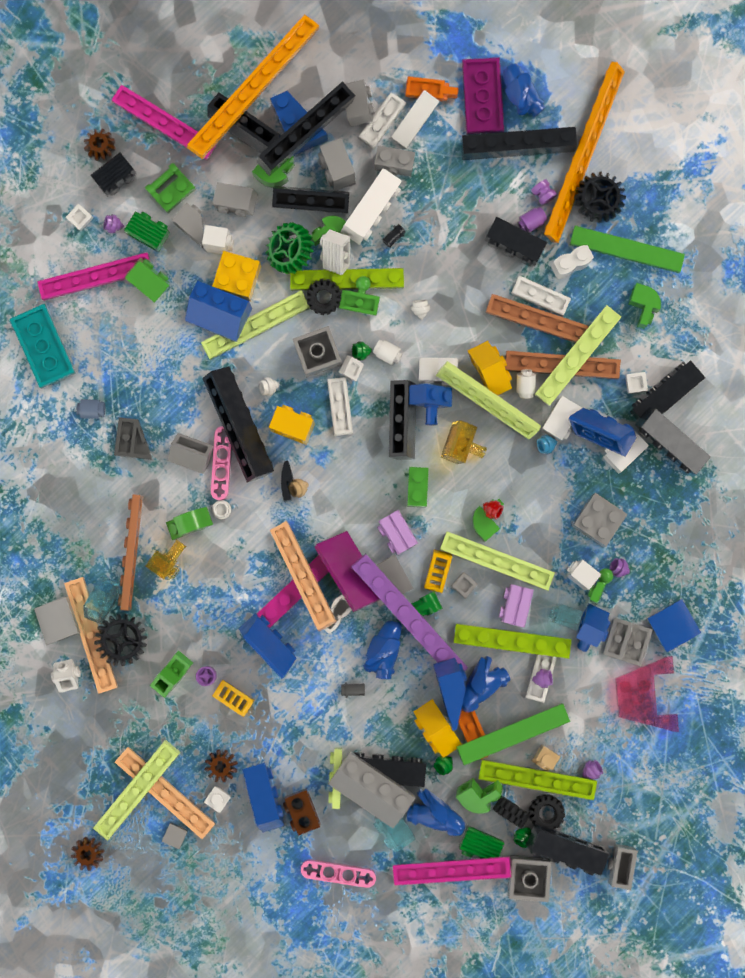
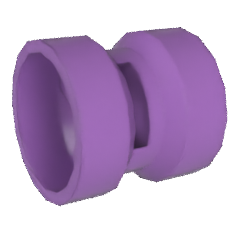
(544, 192)
(206, 676)

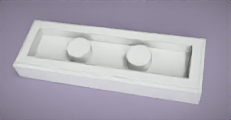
(415, 119)
(382, 120)
(541, 296)
(340, 406)
(534, 691)

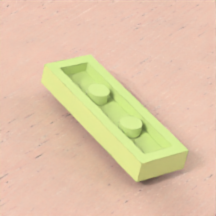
(336, 759)

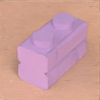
(397, 532)
(516, 606)

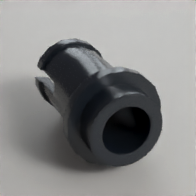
(394, 235)

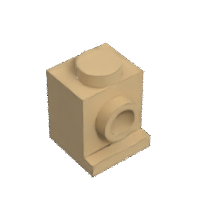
(545, 758)

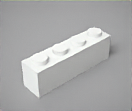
(371, 206)

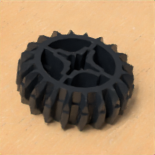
(602, 203)
(119, 648)

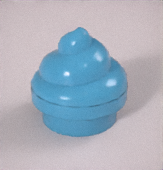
(546, 444)

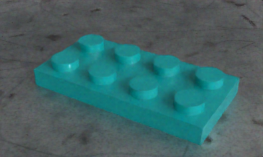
(42, 346)

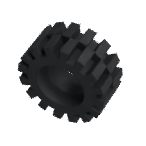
(331, 288)
(551, 801)
(511, 812)

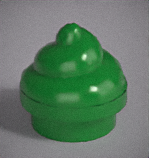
(360, 350)
(443, 765)
(521, 836)

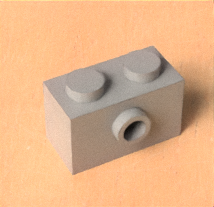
(361, 109)
(394, 161)
(234, 199)
(183, 454)
(622, 866)

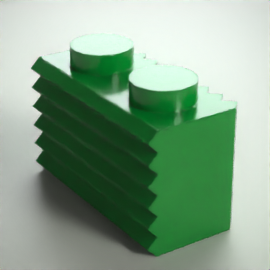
(147, 231)
(480, 844)

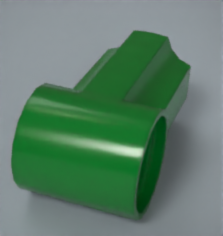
(428, 604)

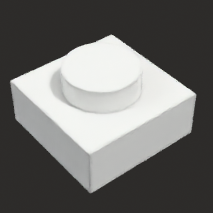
(79, 217)
(351, 368)
(636, 382)
(217, 799)

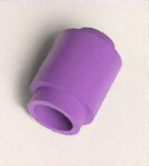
(532, 219)

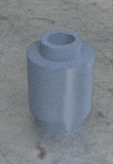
(90, 409)

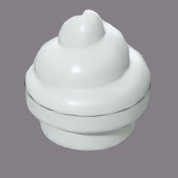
(420, 308)
(268, 386)

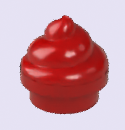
(493, 509)

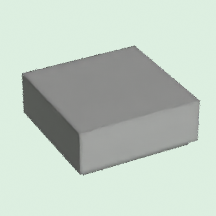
(464, 585)
(174, 835)

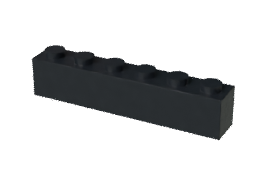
(305, 128)
(518, 143)
(238, 424)

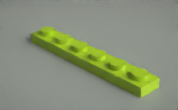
(380, 278)
(512, 641)
(537, 779)

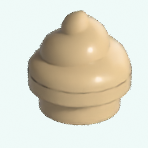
(298, 488)

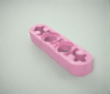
(220, 463)
(338, 871)

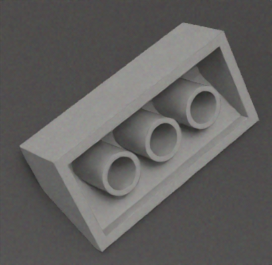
(372, 790)

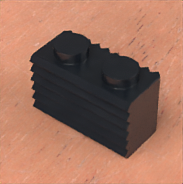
(113, 174)

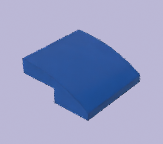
(674, 625)

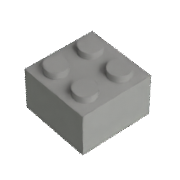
(337, 164)
(317, 351)
(599, 520)
(529, 878)

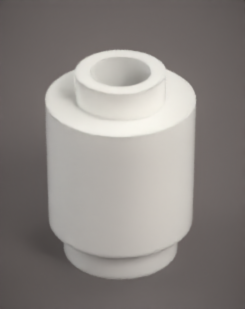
(387, 352)
(526, 384)

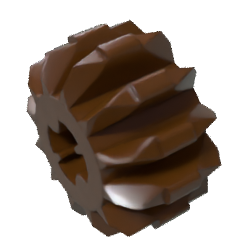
(106, 146)
(216, 760)
(87, 846)

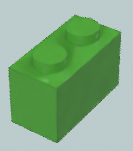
(147, 279)
(417, 487)

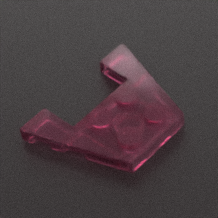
(637, 695)

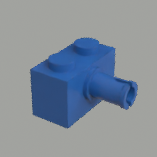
(431, 398)
(592, 627)

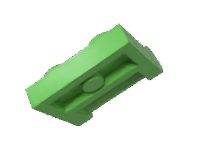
(175, 192)

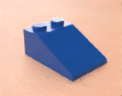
(452, 687)

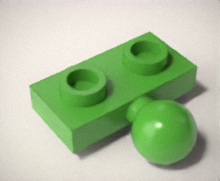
(359, 300)
(596, 591)

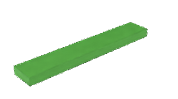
(627, 249)
(513, 734)

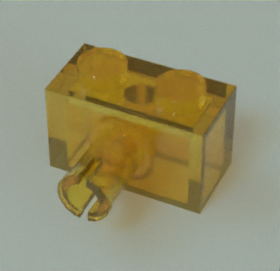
(460, 443)
(166, 564)

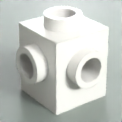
(65, 675)

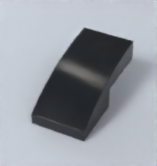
(286, 476)

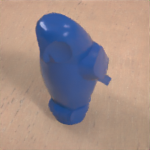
(522, 91)
(384, 650)
(483, 684)
(435, 814)

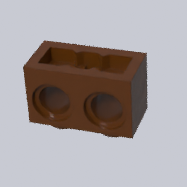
(307, 810)

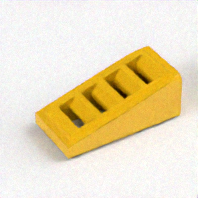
(441, 554)
(247, 706)

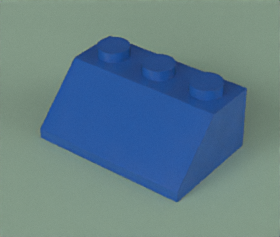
(217, 311)
(603, 430)
(268, 644)

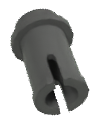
(352, 689)

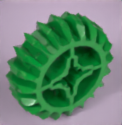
(296, 249)

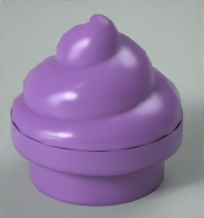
(112, 223)
(619, 567)
(543, 678)
(592, 770)

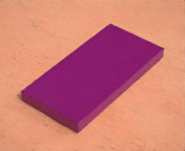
(482, 95)
(338, 556)

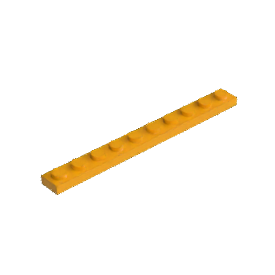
(253, 87)
(584, 152)

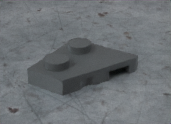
(131, 440)

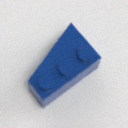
(289, 112)
(263, 797)

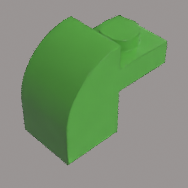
(278, 178)
(330, 222)
(646, 299)
(189, 522)
(483, 525)
(171, 674)
(478, 799)

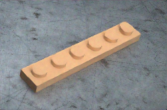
(303, 576)
(101, 671)
(168, 796)

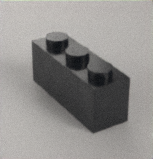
(515, 241)

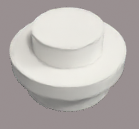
(221, 509)

